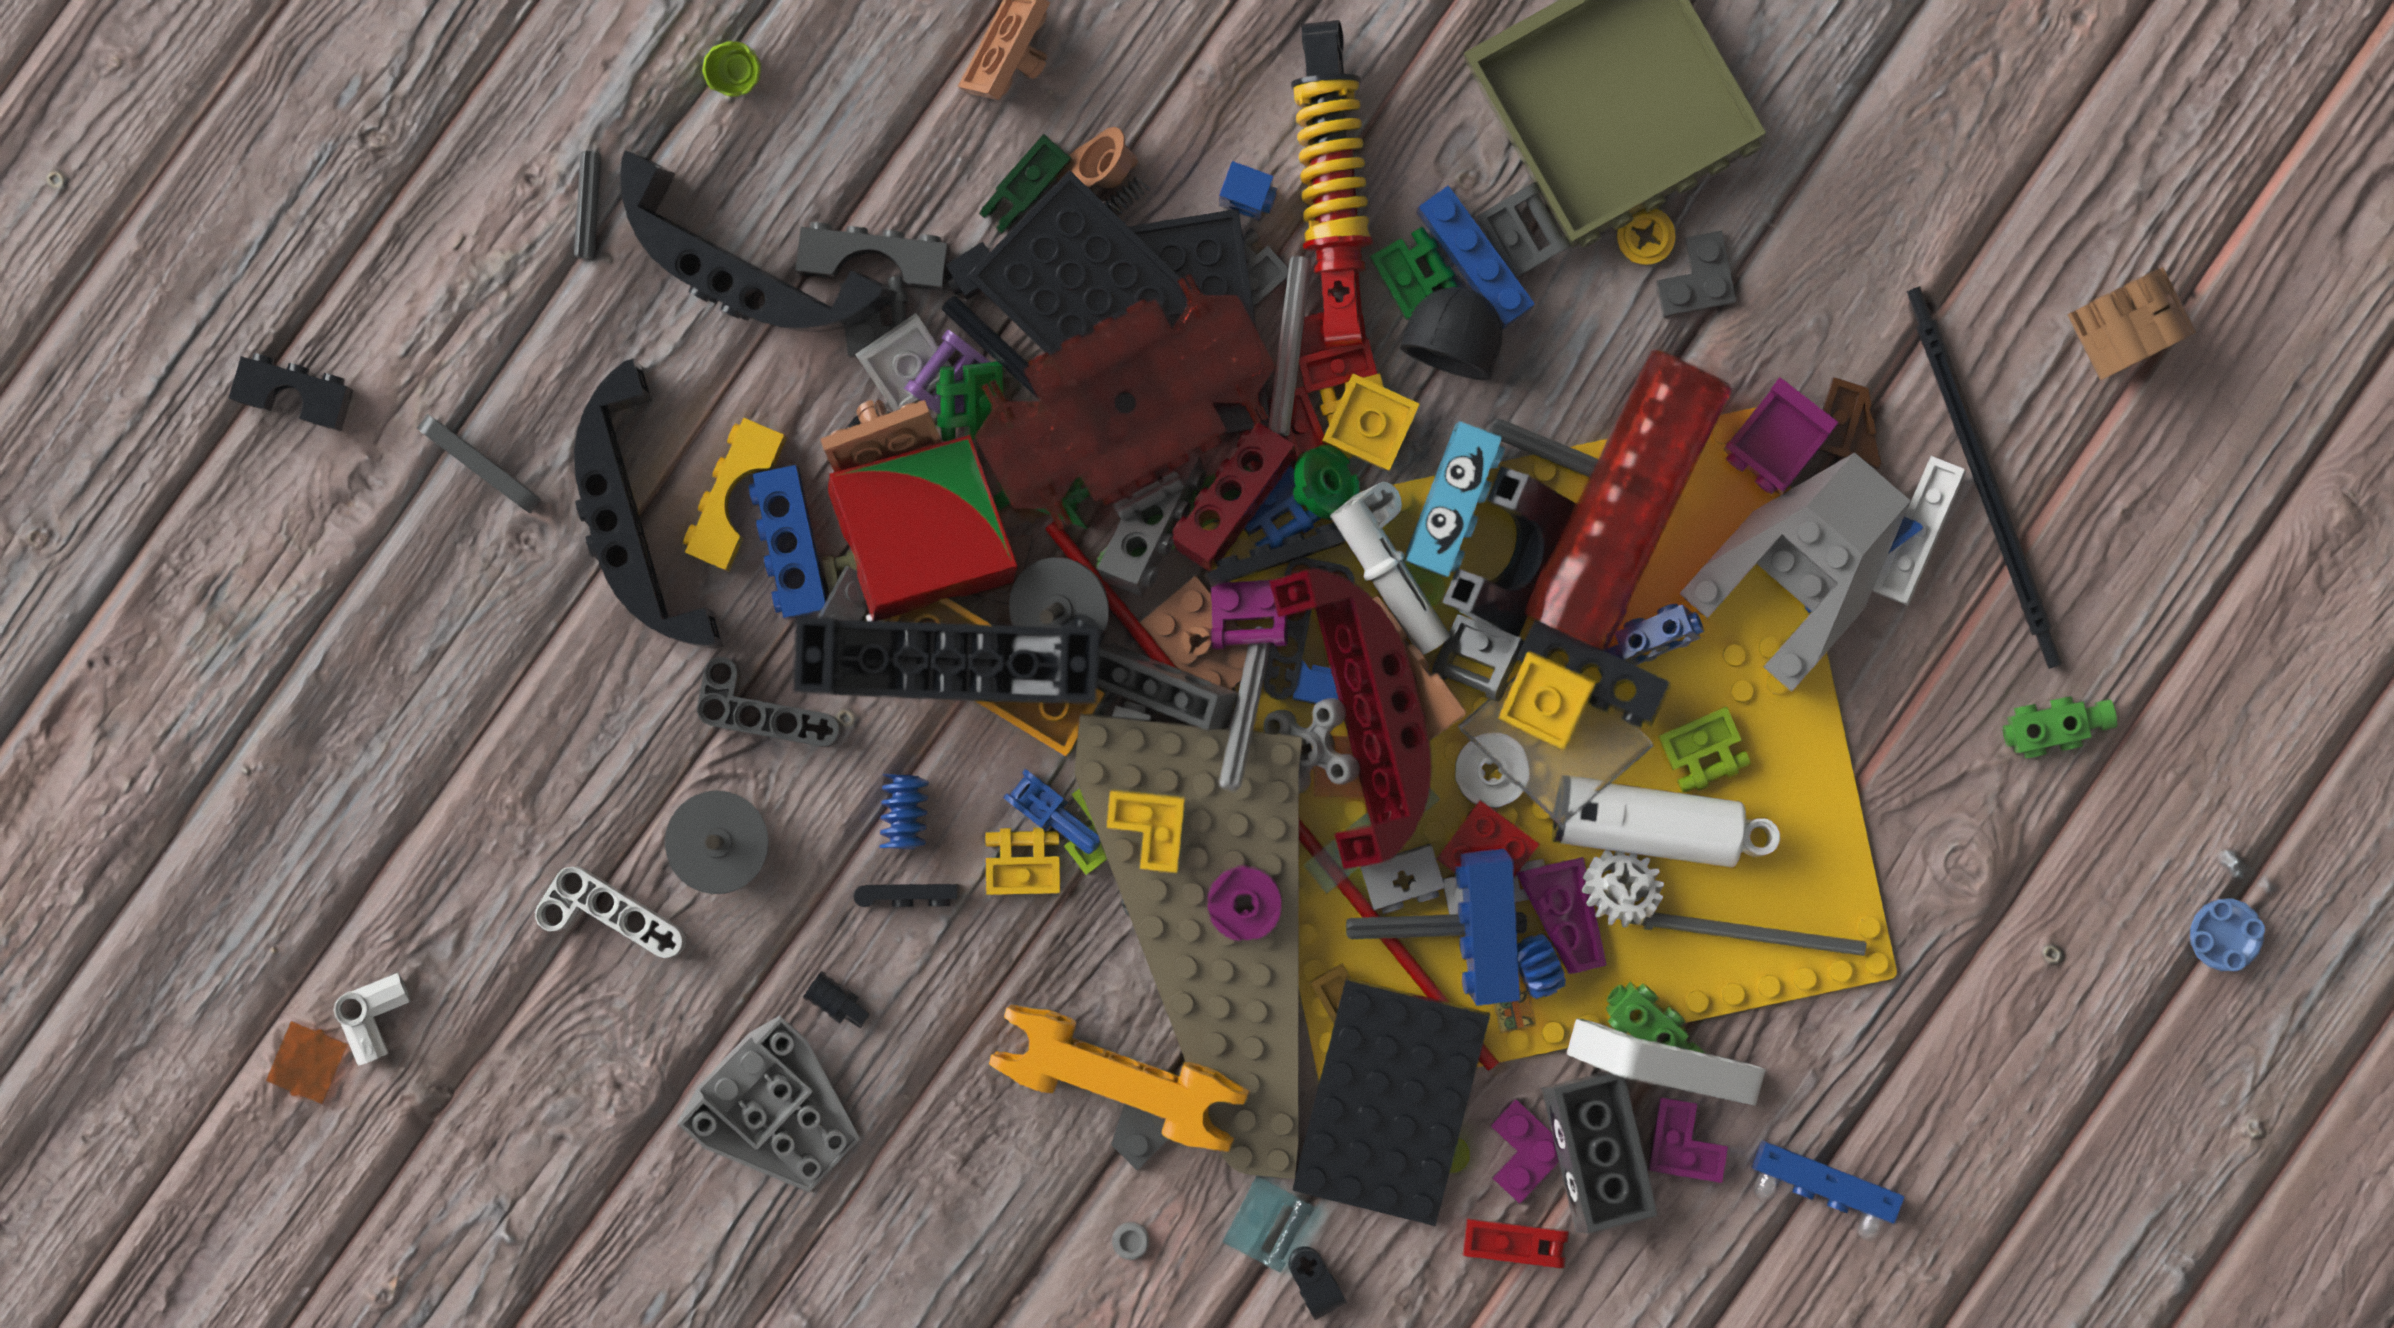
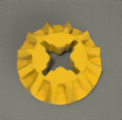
(1662, 231)

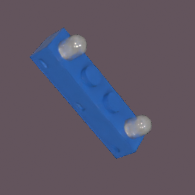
(1839, 1187)

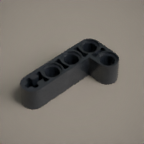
(1297, 631)

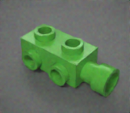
(2051, 725)
(1650, 1021)

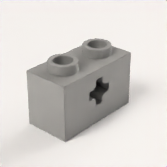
(1416, 862)

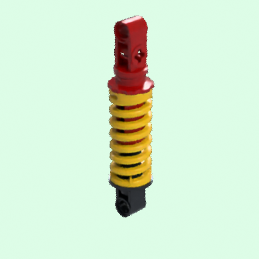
(1333, 221)

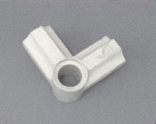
(375, 999)

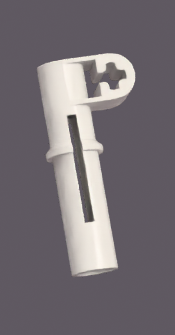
(1385, 565)

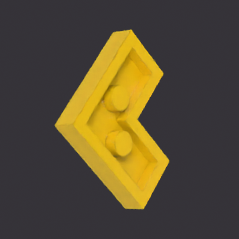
(1159, 820)

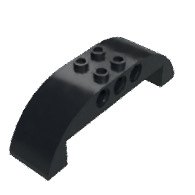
(680, 250)
(600, 458)
(945, 661)

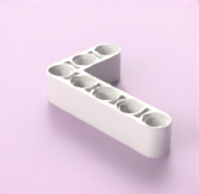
(1665, 1063)

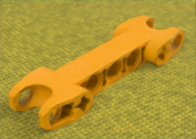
(1178, 1099)

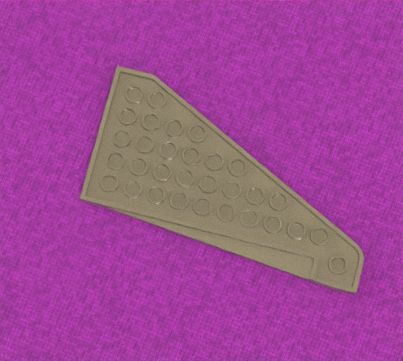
(1224, 996)

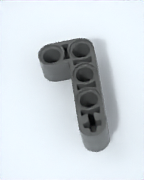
(770, 712)

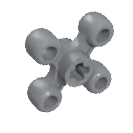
(1326, 716)

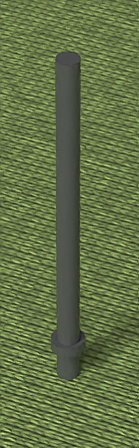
(1754, 933)

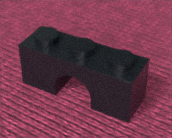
(259, 383)

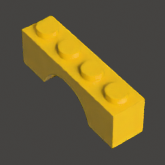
(751, 451)

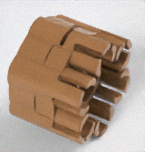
(2131, 323)

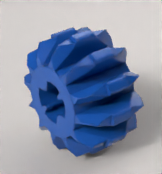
(1539, 966)

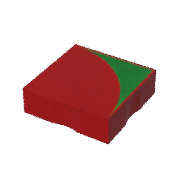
(922, 527)

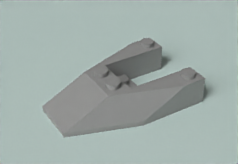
(1821, 546)

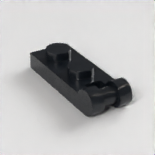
(904, 894)

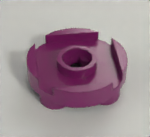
(1245, 924)

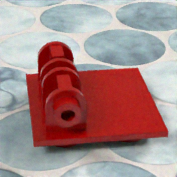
(1486, 831)

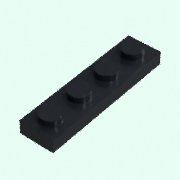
(1265, 557)

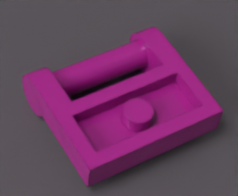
(1245, 602)

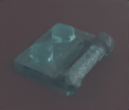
(1257, 1217)

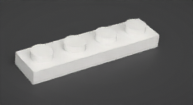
(1929, 508)

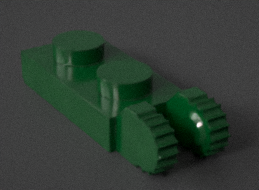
(1027, 181)

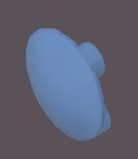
(2226, 934)

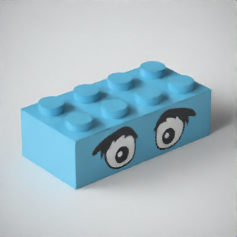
(1452, 499)

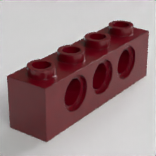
(1209, 546)

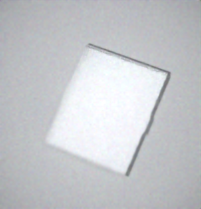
(1553, 777)

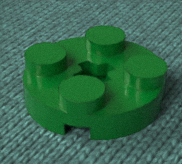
(1310, 485)

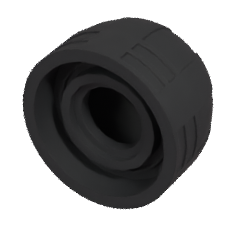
(1455, 333)

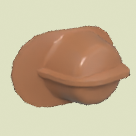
(1102, 160)

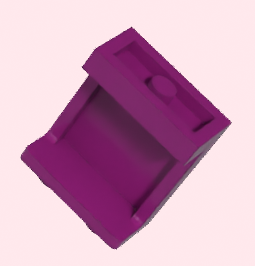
(1779, 437)

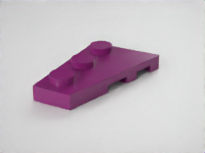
(1563, 910)

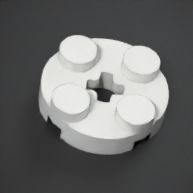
(1475, 787)

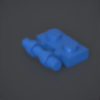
(1278, 503)

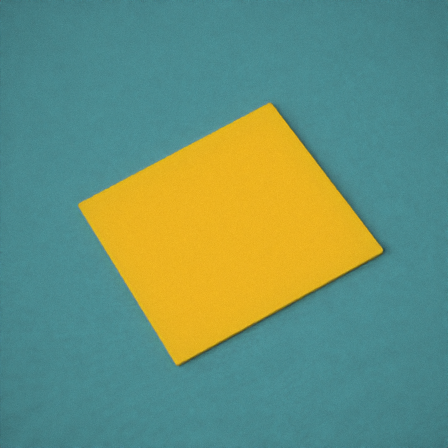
(1797, 778)

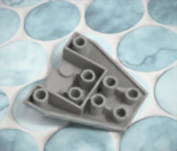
(772, 1109)

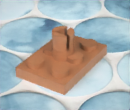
(1007, 49)
(881, 435)
(1184, 634)

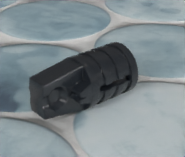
(836, 1000)

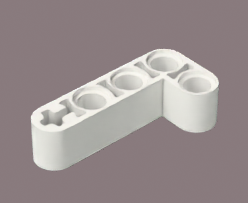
(616, 918)

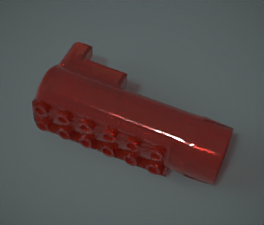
(1628, 499)

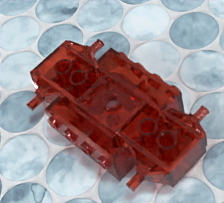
(1172, 374)

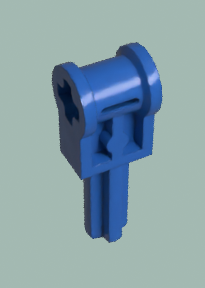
(1047, 809)

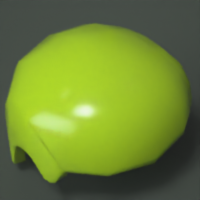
(732, 68)

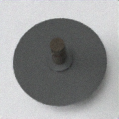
(1057, 592)
(716, 842)

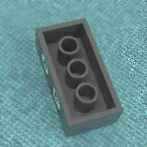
(1599, 1152)

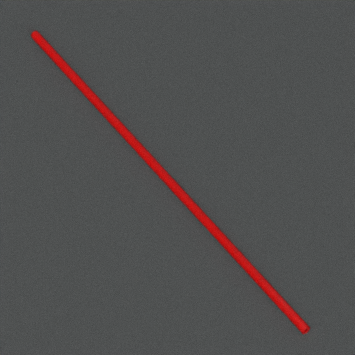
(1306, 837)

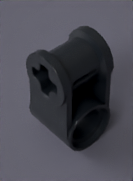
(1317, 1286)

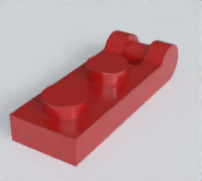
(1514, 1243)

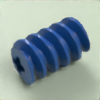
(904, 812)

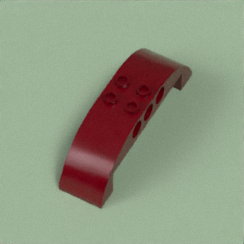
(1380, 706)

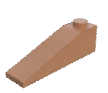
(1434, 696)

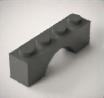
(826, 251)

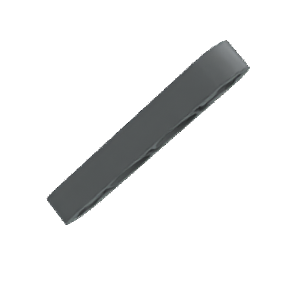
(479, 463)

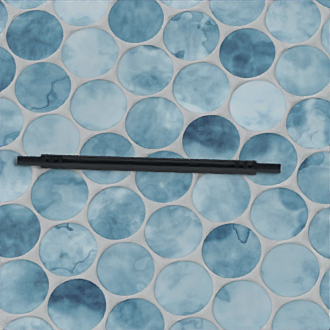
(1984, 478)

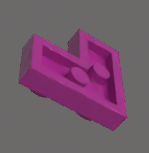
(1674, 1149)
(1534, 1154)

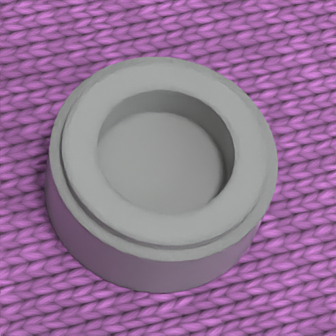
(1130, 1240)

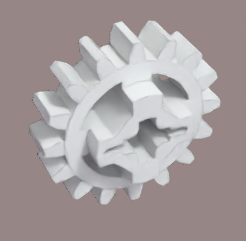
(1621, 888)

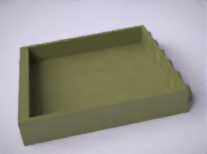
(1614, 106)

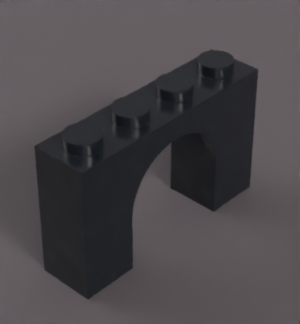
(1539, 522)

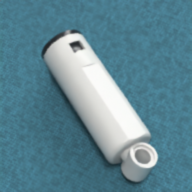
(1666, 826)

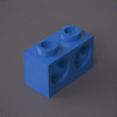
(1248, 191)

